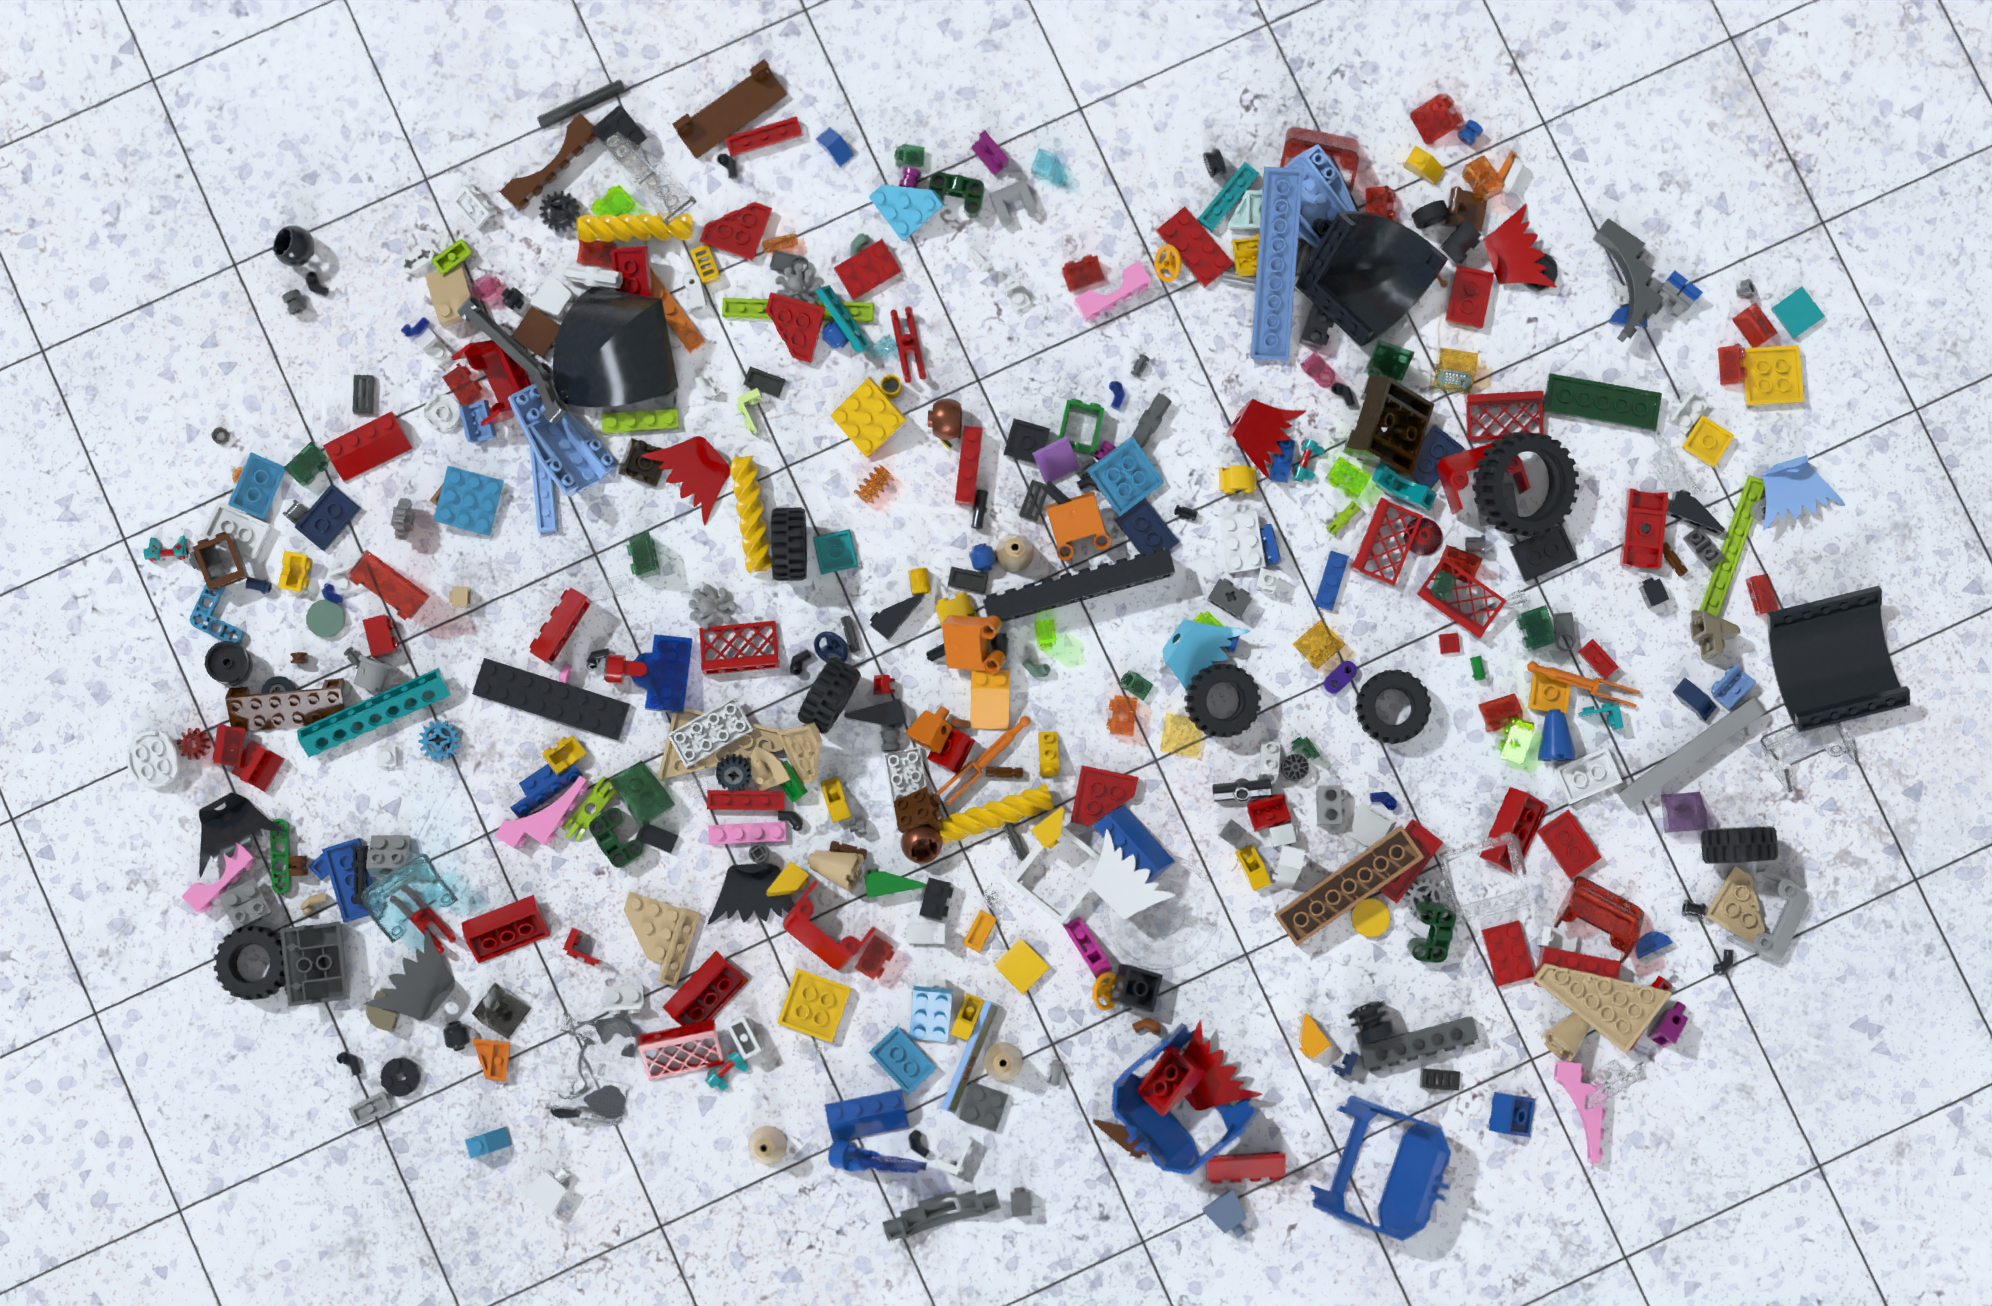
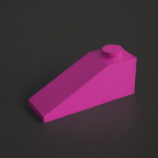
(1087, 947)

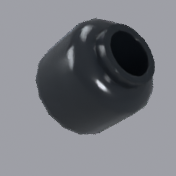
(456, 1035)

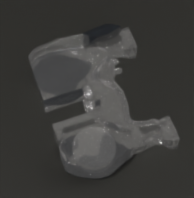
(590, 1096)

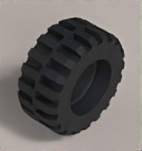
(789, 544)
(1411, 688)
(829, 694)
(1247, 704)
(1739, 845)
(227, 963)

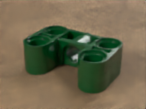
(959, 187)
(609, 843)
(1439, 933)

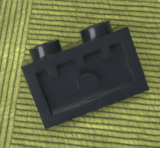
(935, 899)

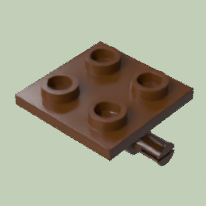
(1464, 206)

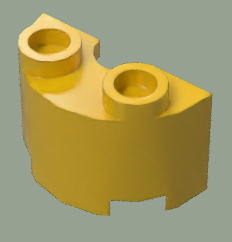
(1238, 478)
(295, 571)
(960, 606)
(564, 755)

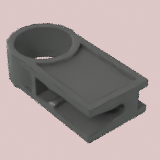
(782, 260)
(1564, 625)

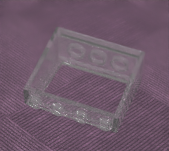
(650, 178)
(1496, 904)

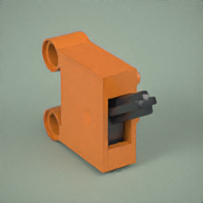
(1074, 519)
(967, 644)

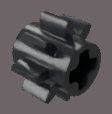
(512, 298)

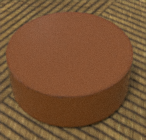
(959, 722)

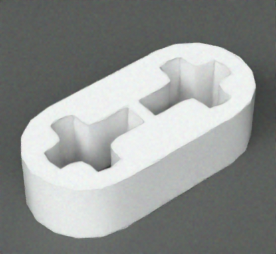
(1512, 175)
(419, 264)

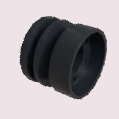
(1371, 1022)

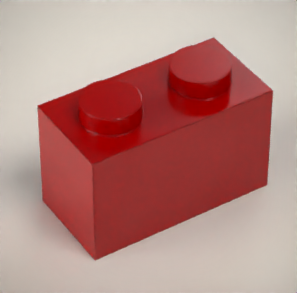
(380, 636)

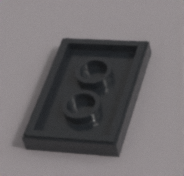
(1543, 553)

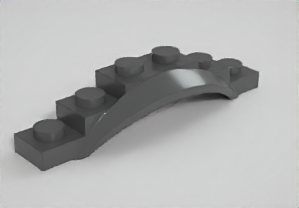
(939, 1211)

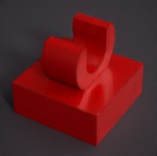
(881, 684)

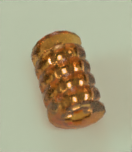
(874, 485)

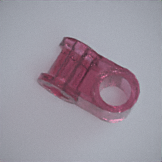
(1316, 368)

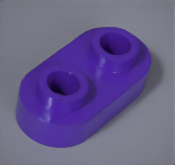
(1340, 677)

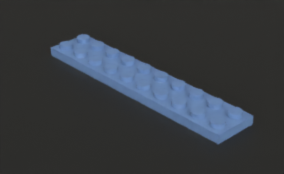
(1276, 263)

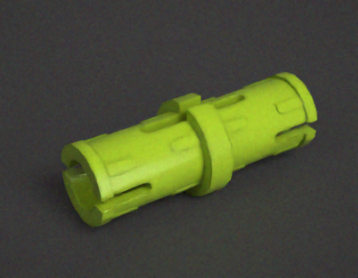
(1343, 518)

